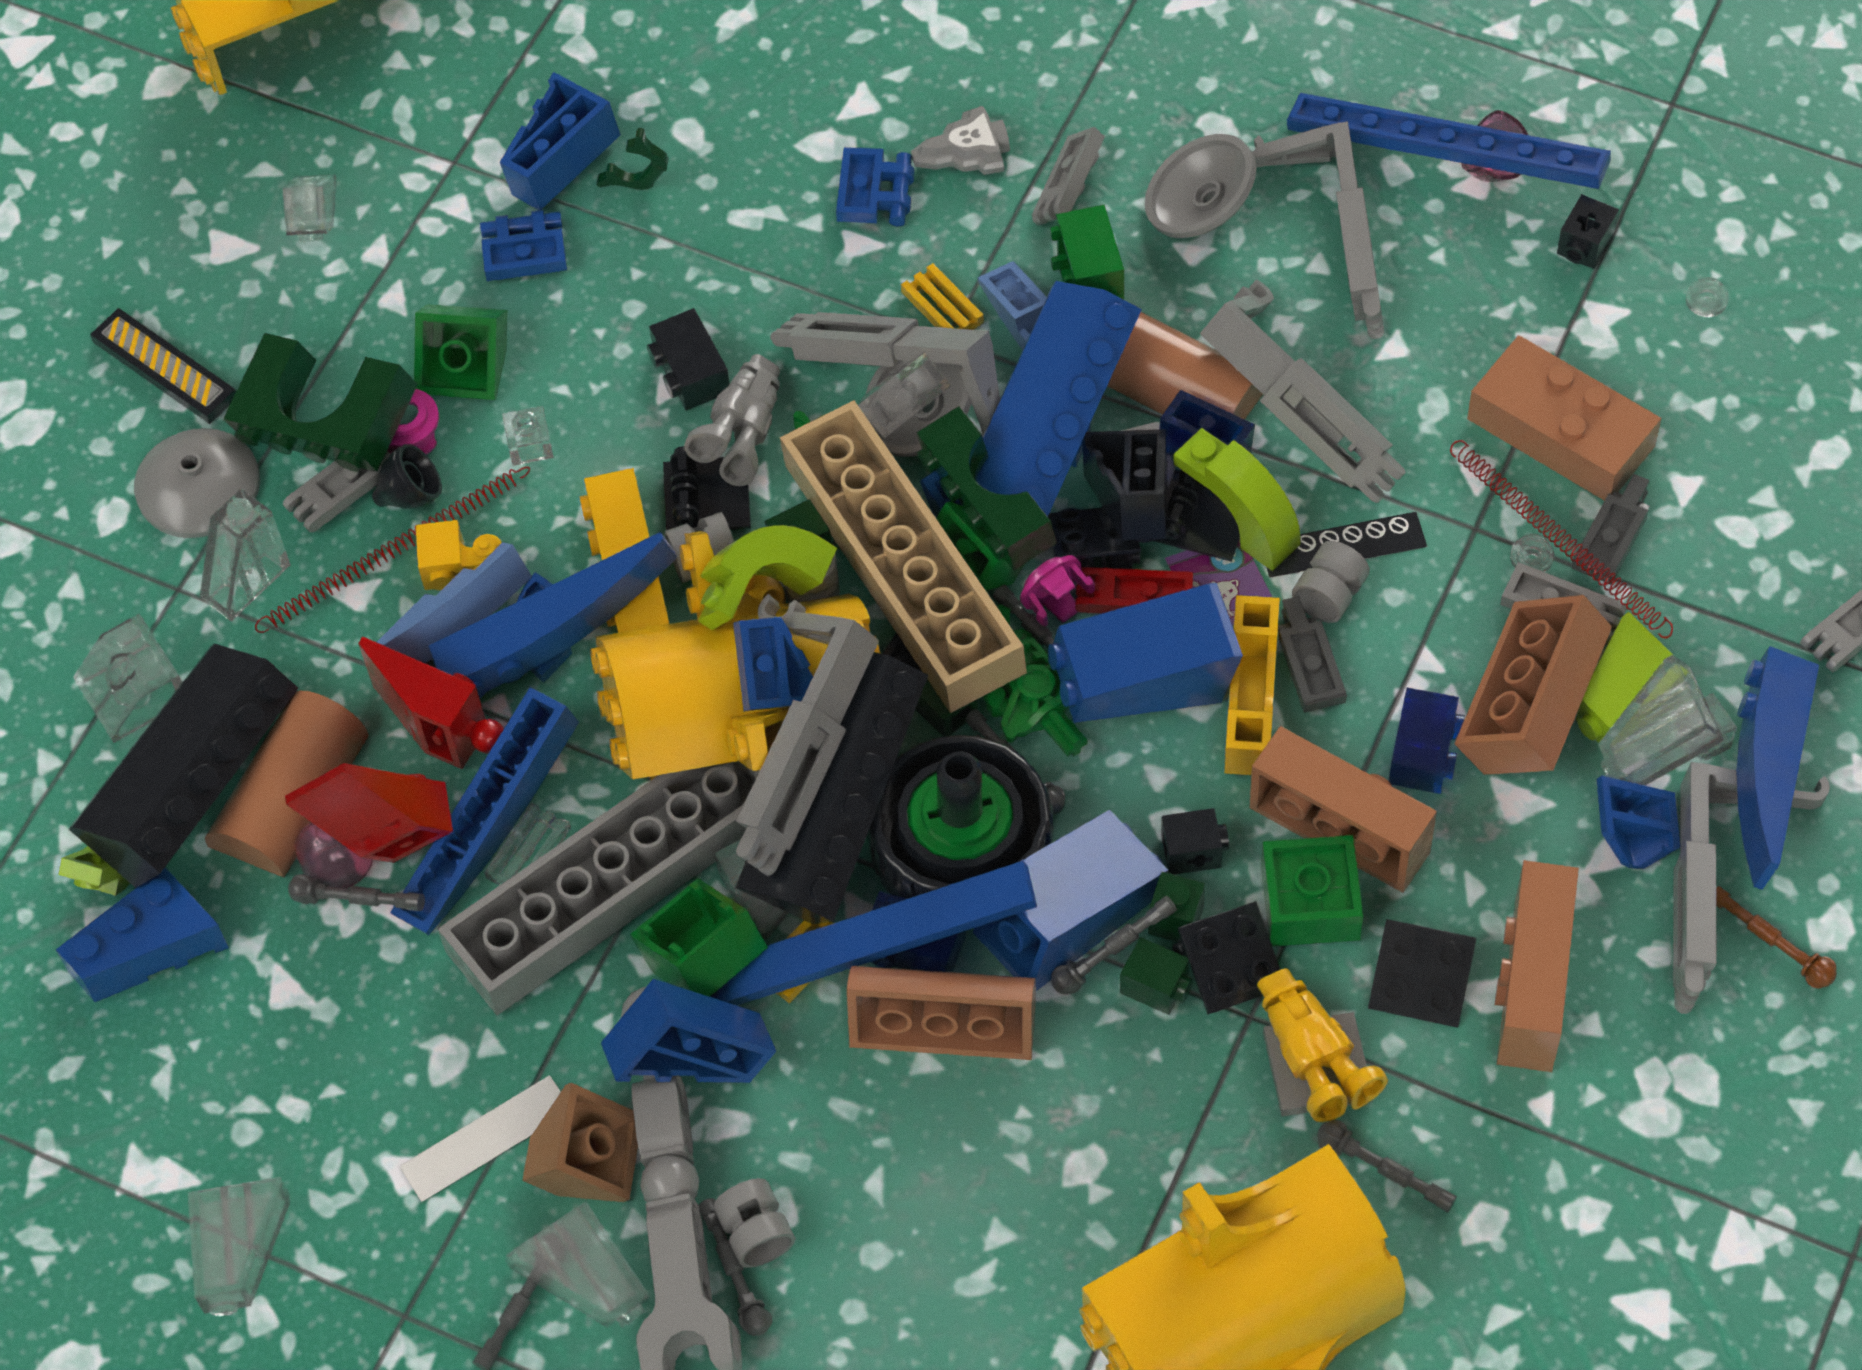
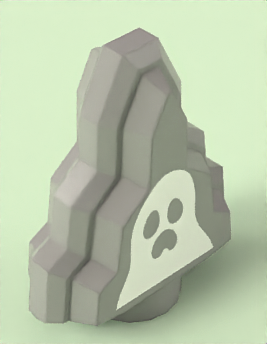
(966, 145)

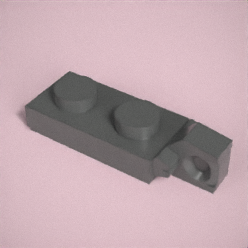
(1615, 528)
(1309, 658)

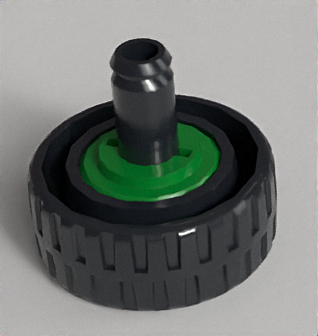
(956, 814)

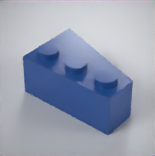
(559, 141)
(140, 936)
(687, 1035)

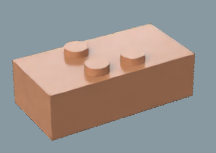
(1563, 418)
(1533, 685)
(1329, 797)
(1536, 973)

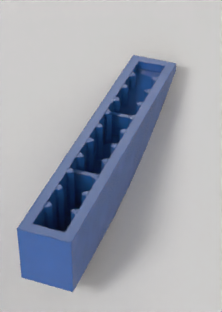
(551, 620)
(1770, 754)
(490, 806)

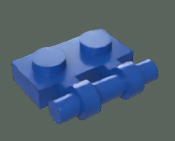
(861, 183)
(524, 253)

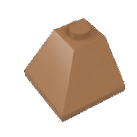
(583, 1148)

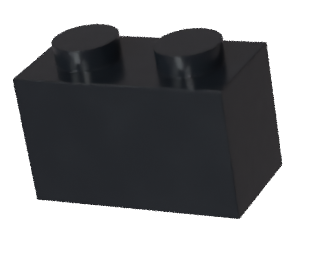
(688, 358)

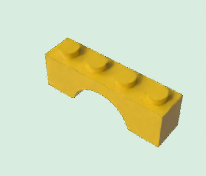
(1253, 682)

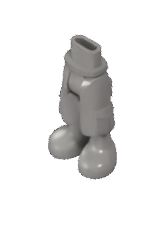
(746, 411)

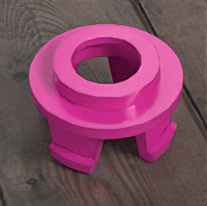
(421, 430)
(1051, 587)

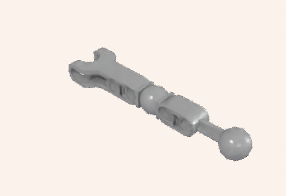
(675, 1233)

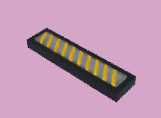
(163, 365)

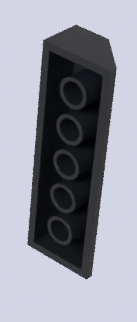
(182, 762)
(826, 849)

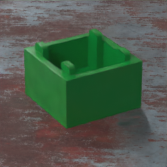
(1088, 250)
(1311, 890)
(699, 939)

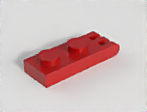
(1126, 587)

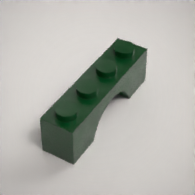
(1013, 522)

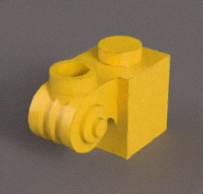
(443, 552)

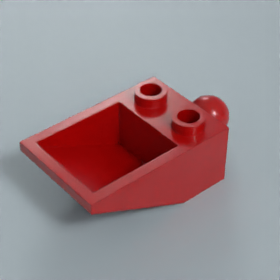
(433, 706)
(375, 810)

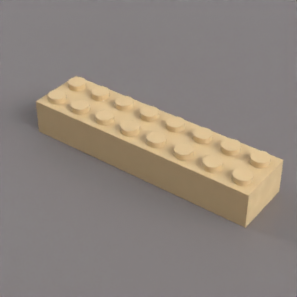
(903, 556)

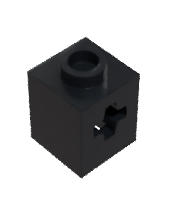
(1587, 239)
(1193, 841)

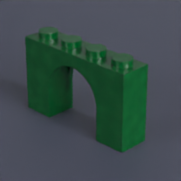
(351, 435)

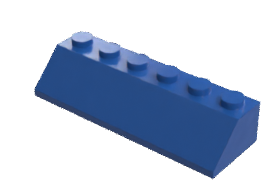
(1055, 391)

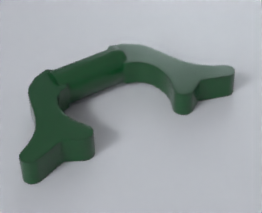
(641, 180)

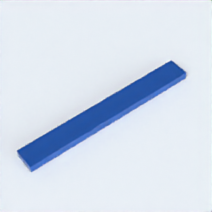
(1454, 141)
(883, 933)

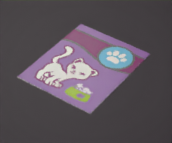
(1233, 577)

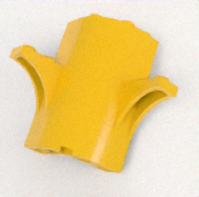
(221, 22)
(679, 686)
(1252, 1279)

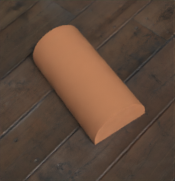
(1164, 361)
(302, 745)
(941, 1012)

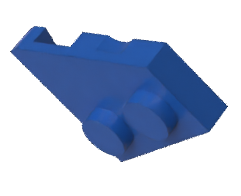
(769, 664)

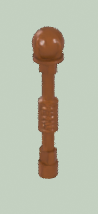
(1816, 969)

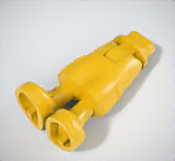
(1314, 1041)

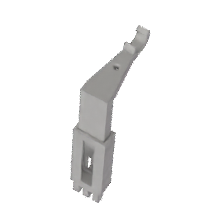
(1320, 146)
(893, 340)
(1302, 396)
(806, 737)
(1696, 875)

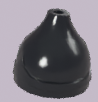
(407, 479)

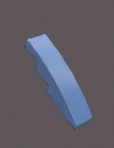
(1014, 299)
(460, 603)

